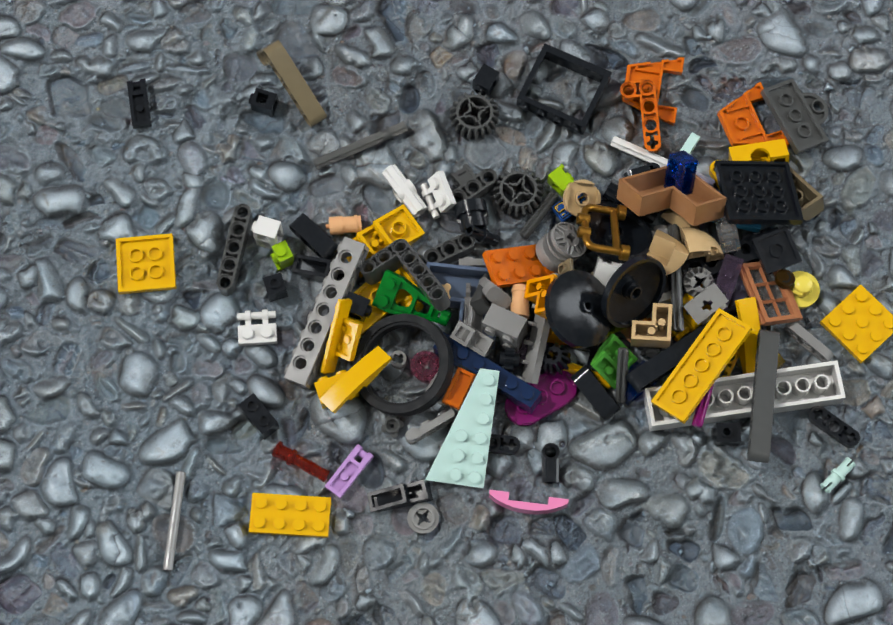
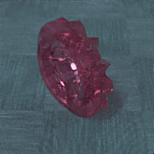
(421, 358)

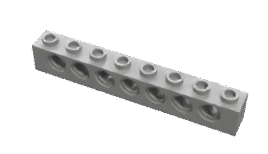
(313, 358)

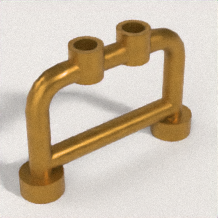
(584, 231)

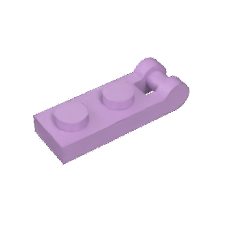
(348, 471)

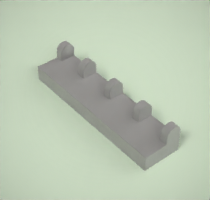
(535, 349)

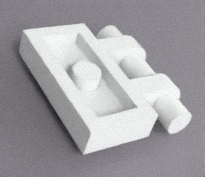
(442, 193)
(258, 333)

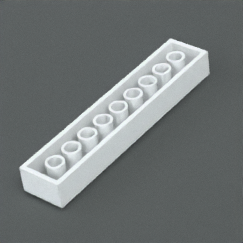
(732, 395)

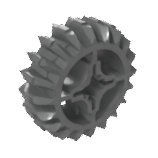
(486, 108)
(512, 188)

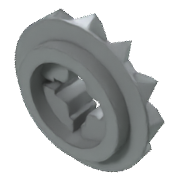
(689, 280)
(421, 509)

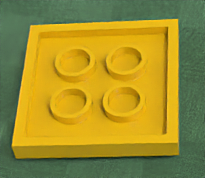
(145, 263)
(859, 323)

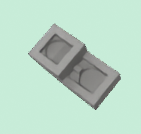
(472, 338)

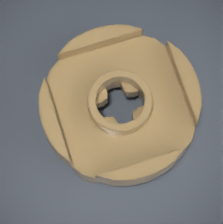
(574, 189)

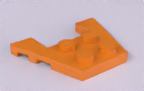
(653, 72)
(742, 122)

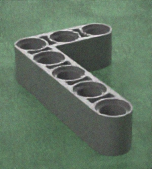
(399, 255)

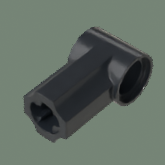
(550, 466)

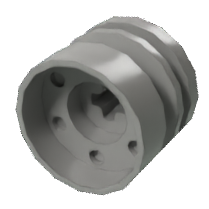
(559, 246)

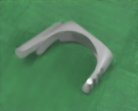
(495, 294)

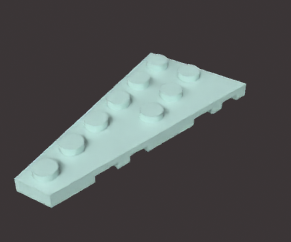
(467, 444)

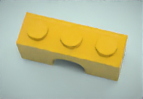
(763, 151)

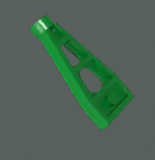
(388, 292)

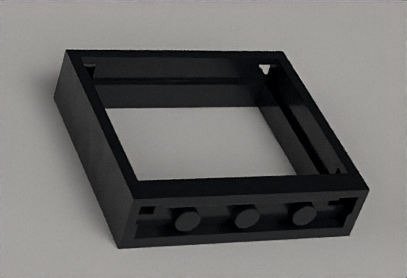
(572, 63)

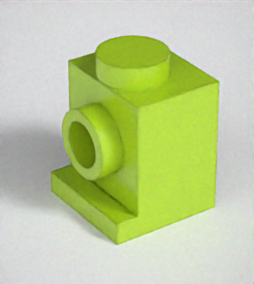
(559, 179)
(282, 255)

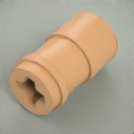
(339, 225)
(519, 303)

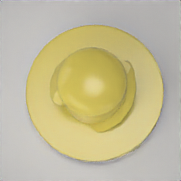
(805, 289)

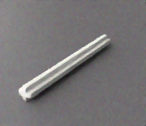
(647, 156)

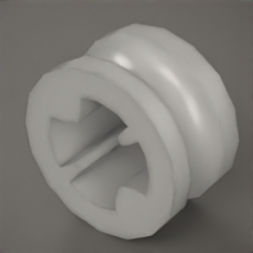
(398, 353)

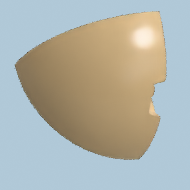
(700, 244)
(668, 251)

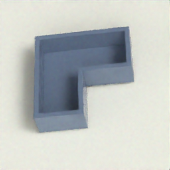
(457, 277)

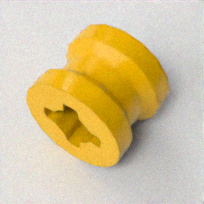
(406, 301)

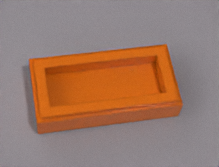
(458, 388)

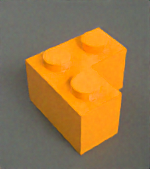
(536, 292)

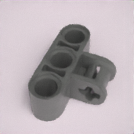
(466, 179)

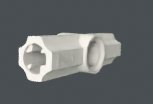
(404, 190)

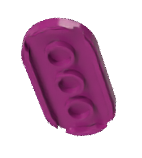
(556, 393)

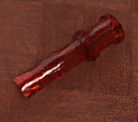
(293, 458)

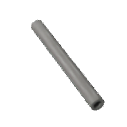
(174, 521)

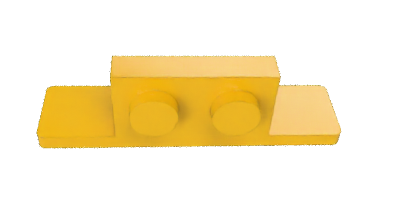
(342, 338)

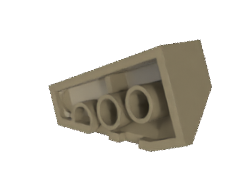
(809, 199)

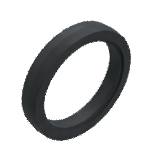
(445, 369)

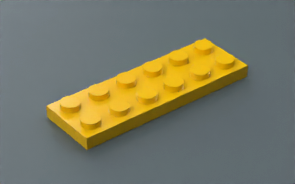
(701, 365)

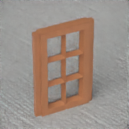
(773, 303)

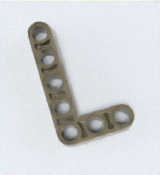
(292, 80)

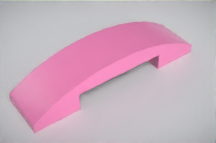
(502, 497)

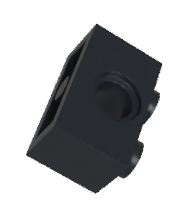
(259, 416)

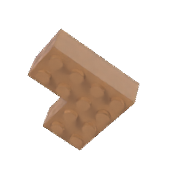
(646, 194)

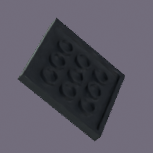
(758, 192)

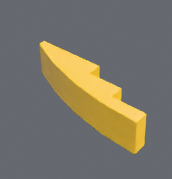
(748, 313)
(356, 378)

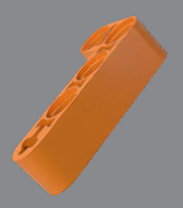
(646, 116)

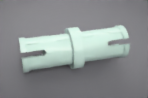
(838, 475)

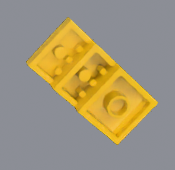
(389, 228)

